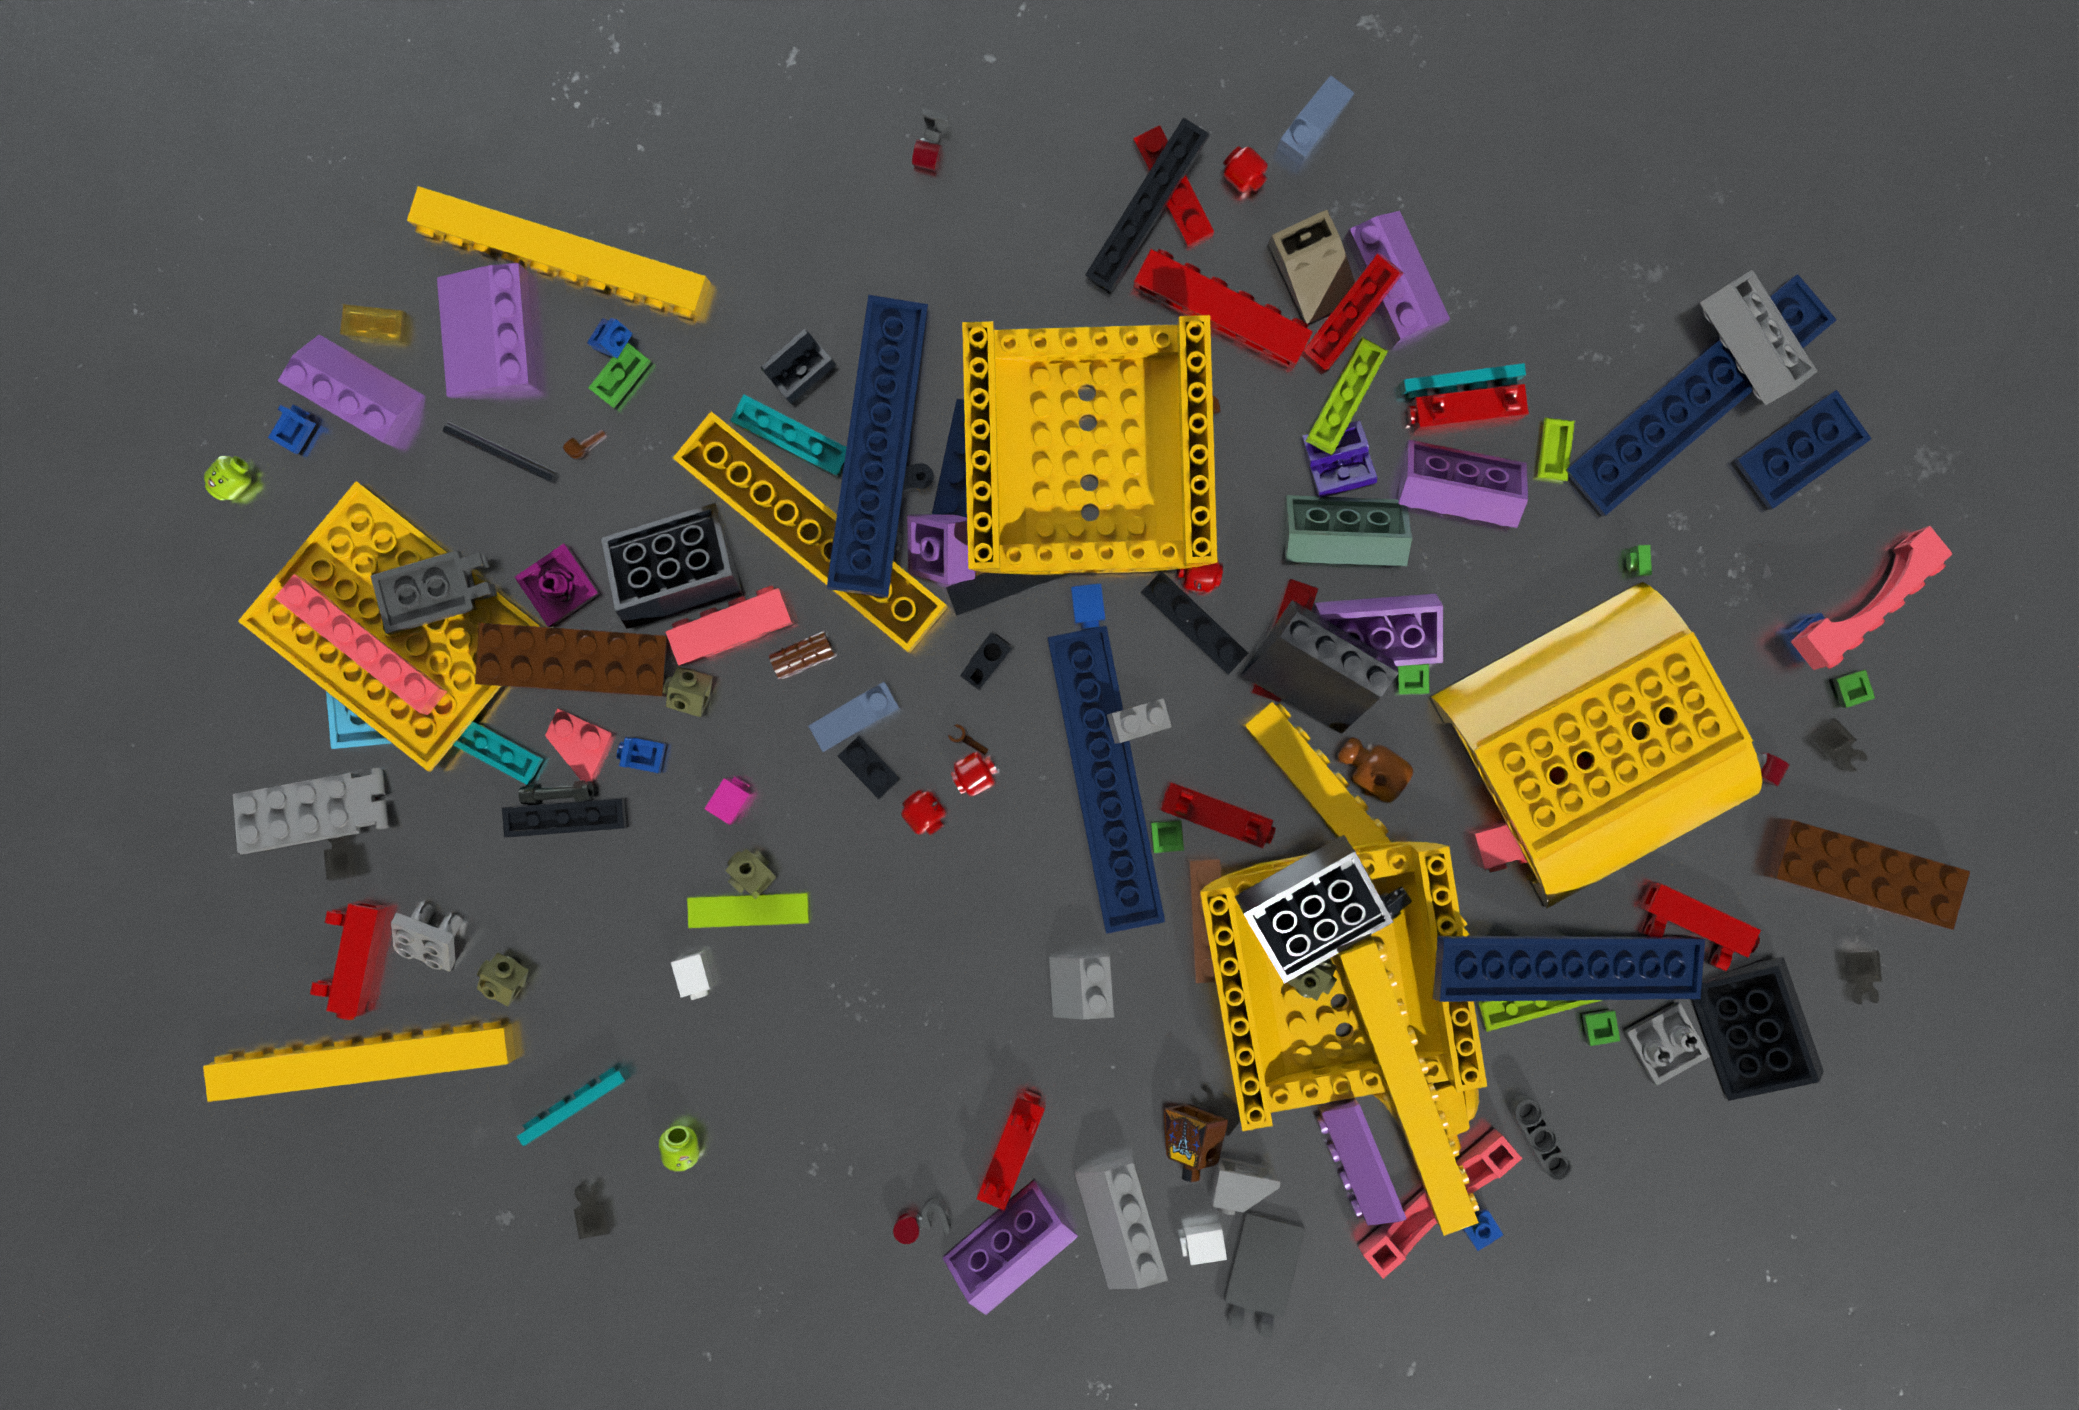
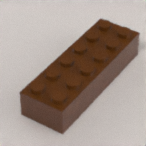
(571, 659)
(1867, 873)

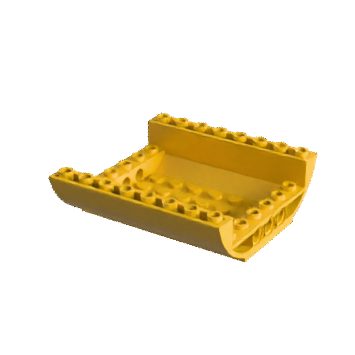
(1146, 449)
(1584, 694)
(1287, 1044)

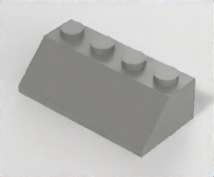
(1758, 338)
(1121, 1225)

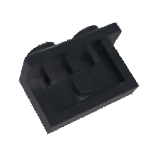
(797, 366)

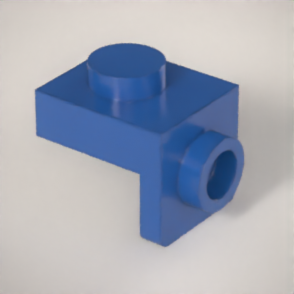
(610, 337)
(292, 428)
(641, 754)
(1484, 1232)

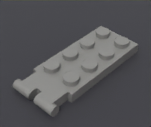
(308, 811)

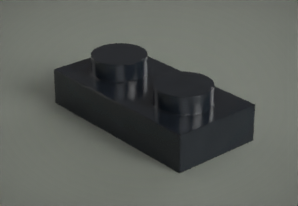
(869, 767)

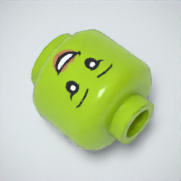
(227, 478)
(679, 1148)

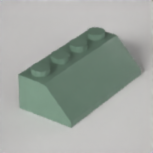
(1346, 531)

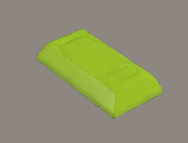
(1555, 449)

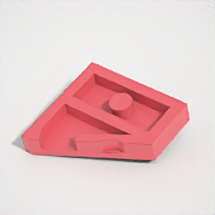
(579, 743)

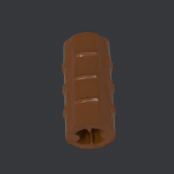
(801, 655)

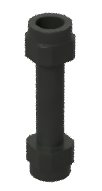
(580, 791)

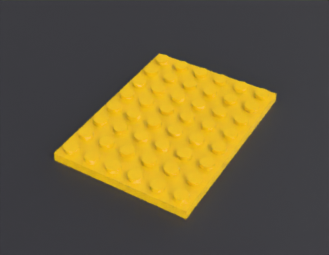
(339, 556)

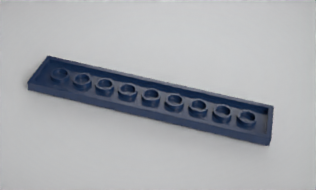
(1684, 409)
(877, 447)
(1106, 781)
(1567, 968)

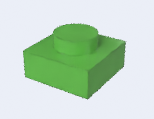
(1639, 561)
(1413, 679)
(1853, 688)
(1167, 836)
(1601, 1027)

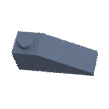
(1314, 120)
(855, 716)

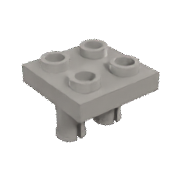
(424, 942)
(1666, 1043)

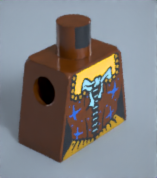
(1193, 1139)

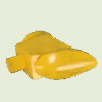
(1457, 1107)

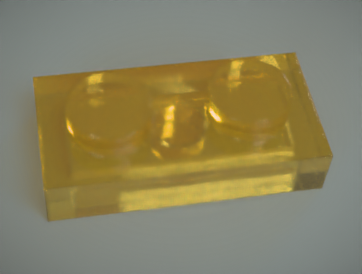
(373, 323)

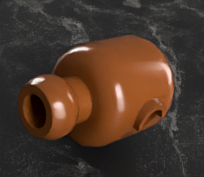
(1377, 770)

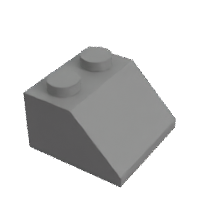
(1081, 986)
(1240, 1185)

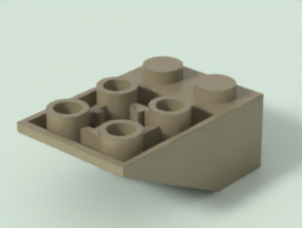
(1313, 265)

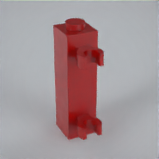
(1468, 407)
(1217, 815)
(1703, 920)
(355, 959)
(1011, 1150)

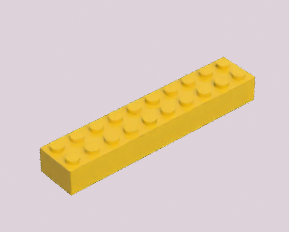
(799, 525)

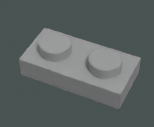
(1139, 721)

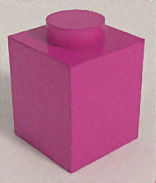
(729, 799)

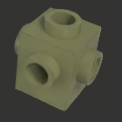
(688, 691)
(759, 876)
(501, 979)
(1315, 980)

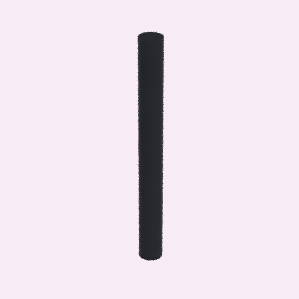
(499, 452)

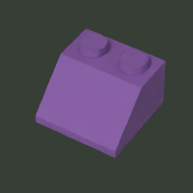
(938, 548)

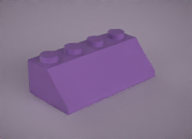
(1413, 301)
(351, 389)
(1463, 484)
(1399, 626)
(1361, 1162)
(1009, 1248)

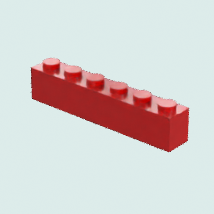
(1229, 311)

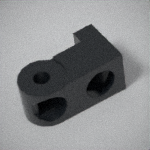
(918, 478)
(986, 660)

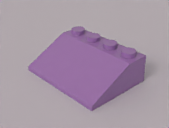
(487, 330)

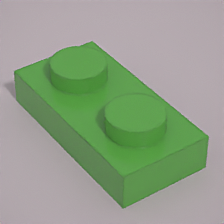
(619, 375)

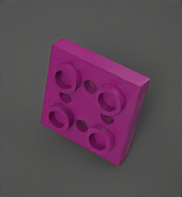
(555, 585)

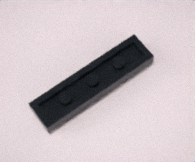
(1194, 623)
(564, 817)

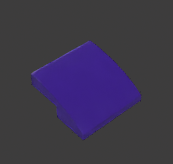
(1344, 469)

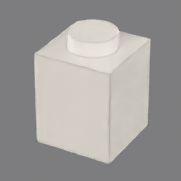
(693, 975)
(1204, 1243)

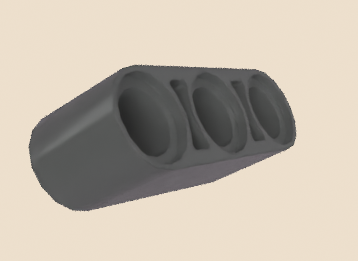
(1550, 1147)

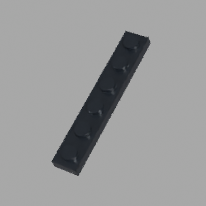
(1147, 204)

